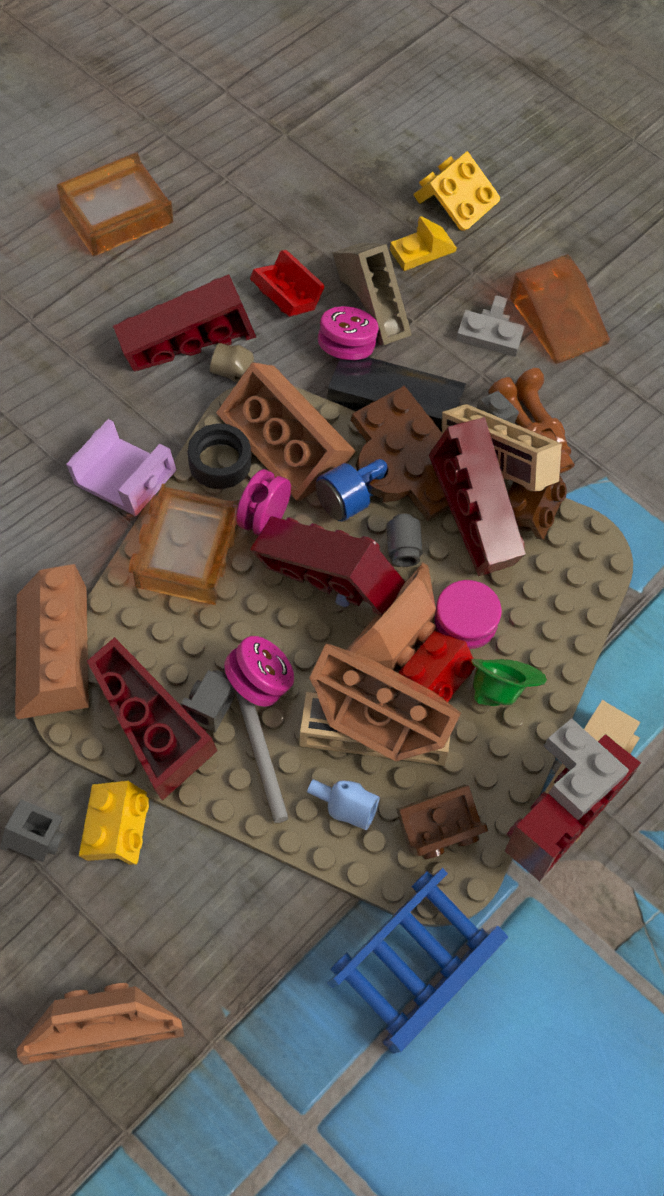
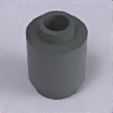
(404, 540)

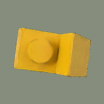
(422, 247)

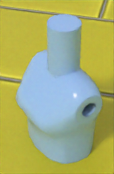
(347, 802)

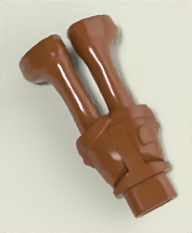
(527, 390)

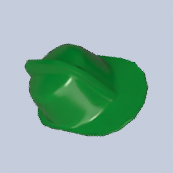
(503, 680)

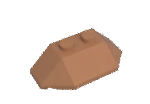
(408, 620)
(380, 705)
(98, 1023)

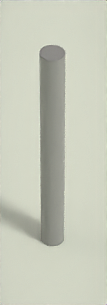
(263, 760)

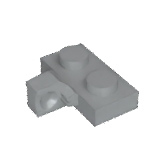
(491, 329)

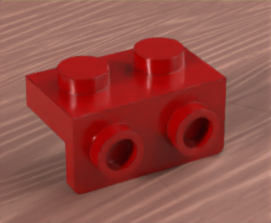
(289, 284)
(440, 664)

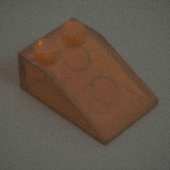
(559, 308)

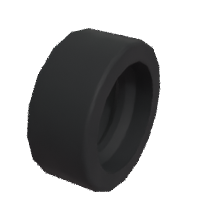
(223, 435)

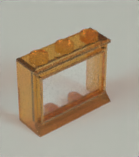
(114, 204)
(184, 545)

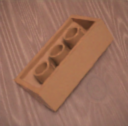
(284, 429)
(51, 644)

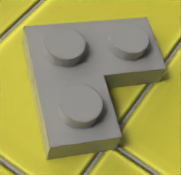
(591, 769)

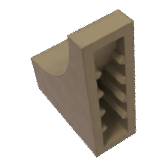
(372, 277)

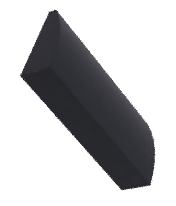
(369, 379)

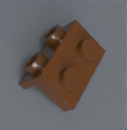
(537, 508)
(441, 822)

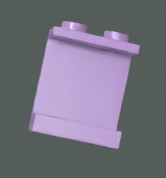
(120, 470)

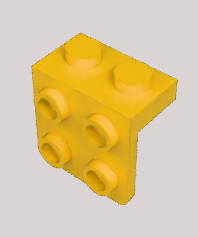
(460, 190)

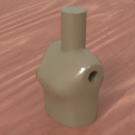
(231, 361)

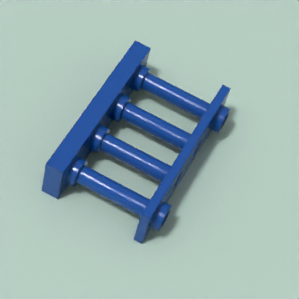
(428, 998)

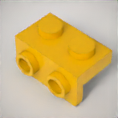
(114, 822)

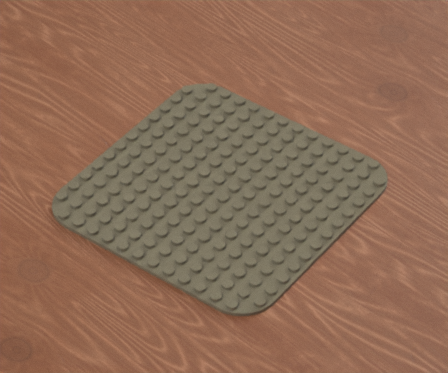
(552, 617)

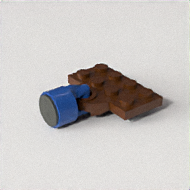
(390, 463)

